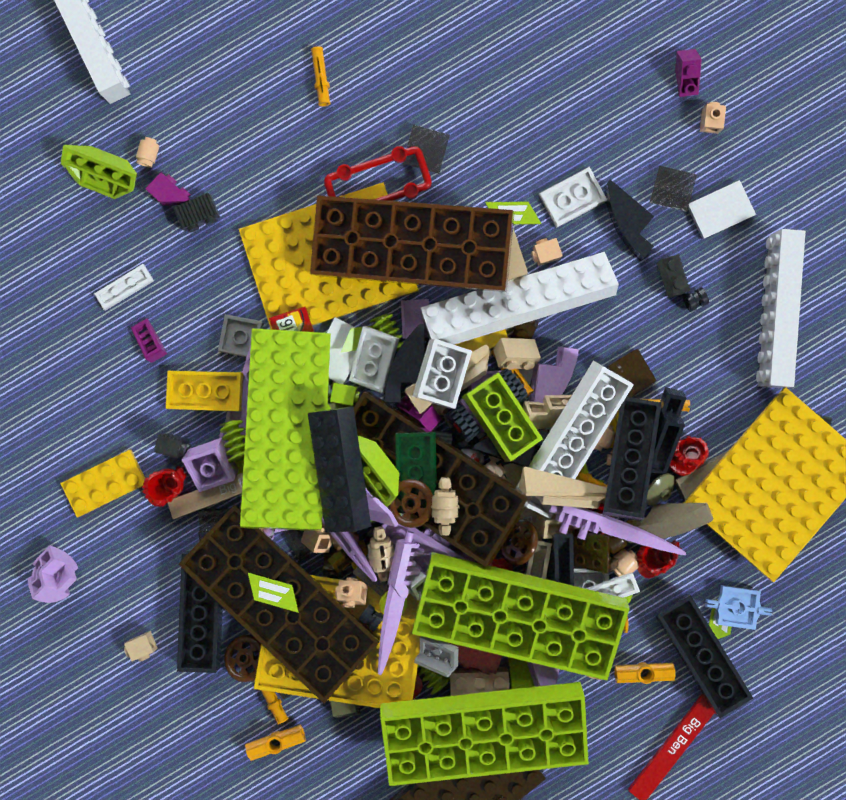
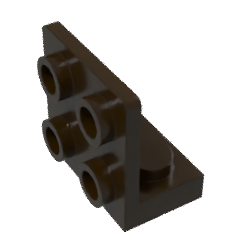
(635, 370)
(593, 552)

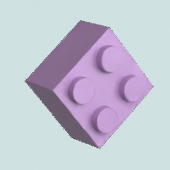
(210, 465)

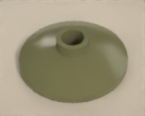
(660, 489)

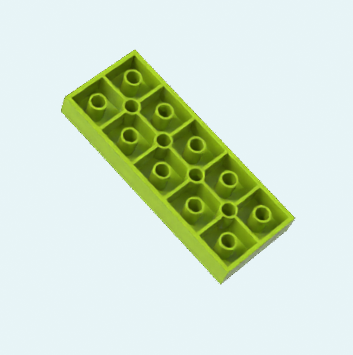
(279, 464)
(520, 616)
(484, 733)

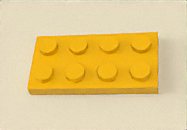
(204, 390)
(103, 483)

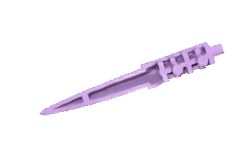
(594, 522)
(351, 547)
(397, 592)

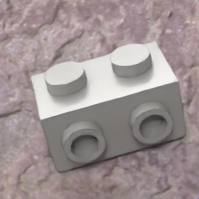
(437, 656)

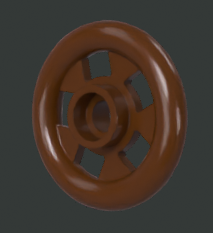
(424, 513)
(520, 543)
(230, 662)

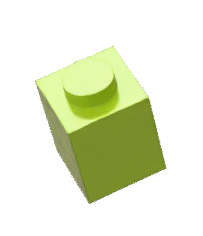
(344, 394)

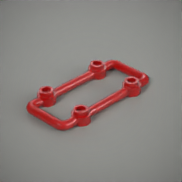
(398, 155)

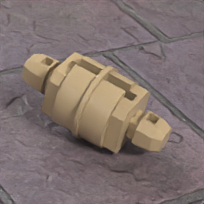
(444, 506)
(377, 554)

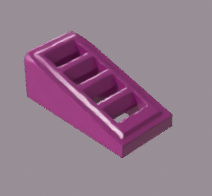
(154, 351)

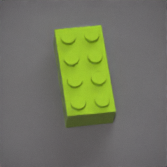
(502, 417)

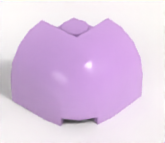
(52, 576)

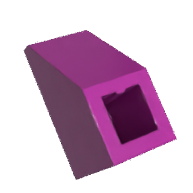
(688, 72)
(166, 191)
(428, 418)

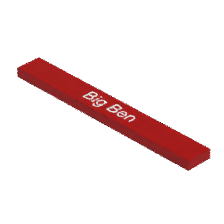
(671, 749)

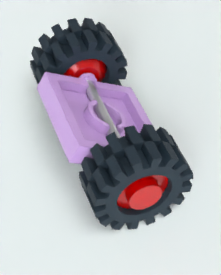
(464, 420)

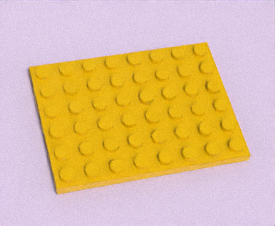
(281, 267)
(776, 484)
(364, 684)

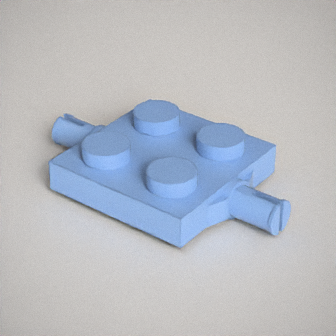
(738, 607)

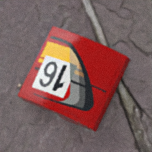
(292, 321)

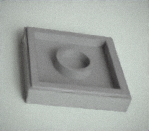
(236, 335)

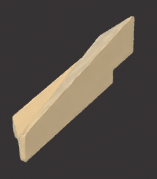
(476, 369)
(546, 413)
(560, 490)

